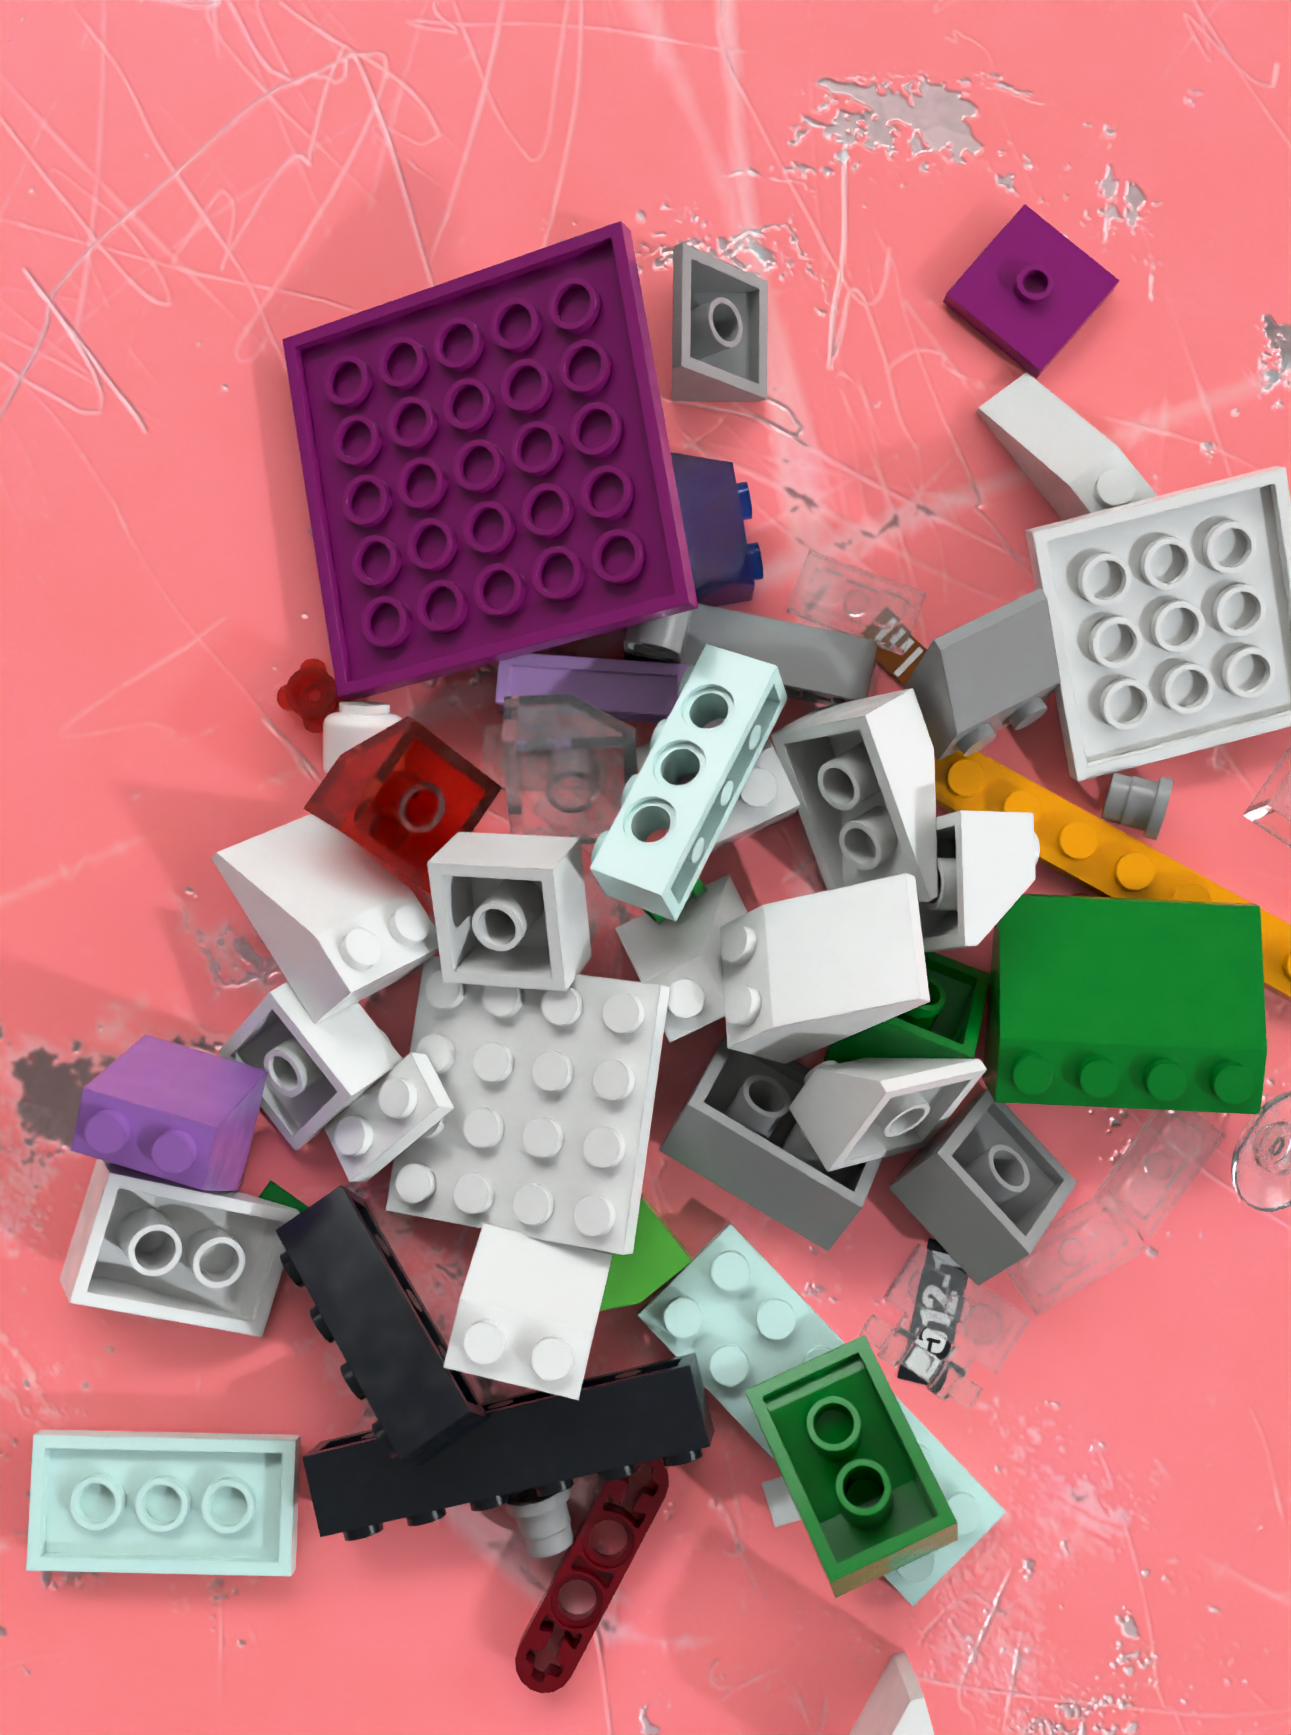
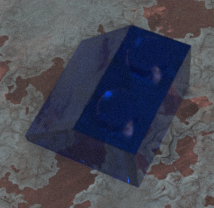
(715, 531)

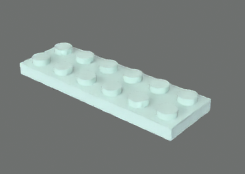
(756, 1326)

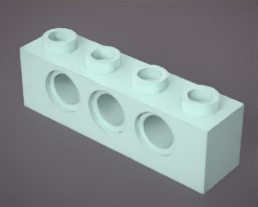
(663, 872)

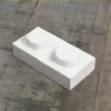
(388, 1117)

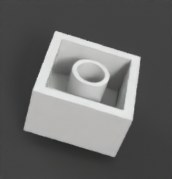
(510, 910)

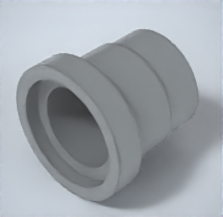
(1138, 803)
(542, 1521)

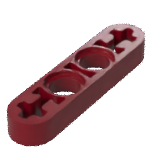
(598, 1570)

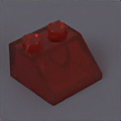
(403, 797)

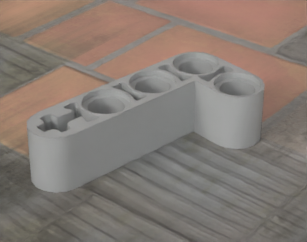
(811, 660)

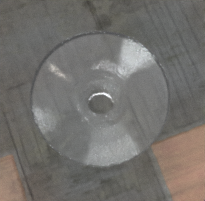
(1264, 1157)

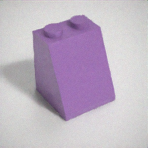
(172, 1114)

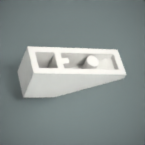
(1061, 451)

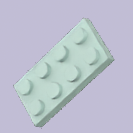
(164, 1502)

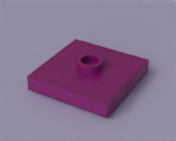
(1030, 291)

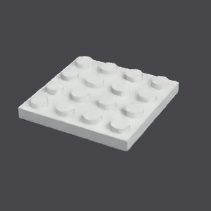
(1170, 621)
(545, 1108)

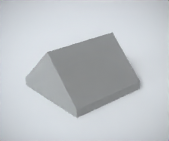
(717, 330)

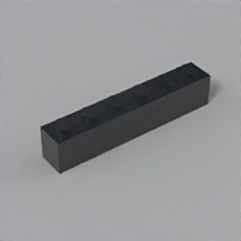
(524, 1444)

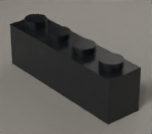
(380, 1328)

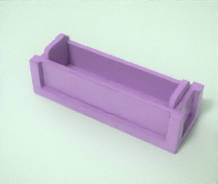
(618, 687)

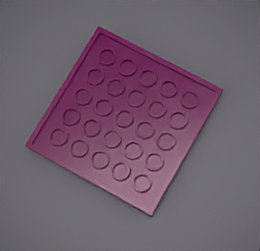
(489, 467)

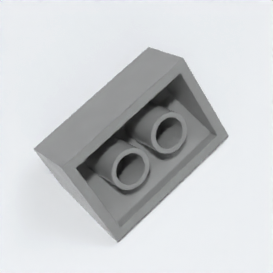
(749, 1143)

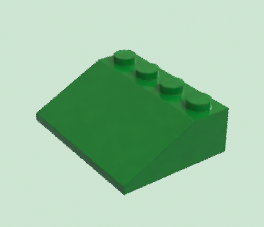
(1127, 1004)

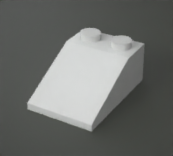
(866, 789)
(327, 913)
(822, 967)
(175, 1251)

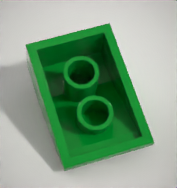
(852, 1466)

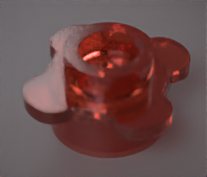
(296, 694)

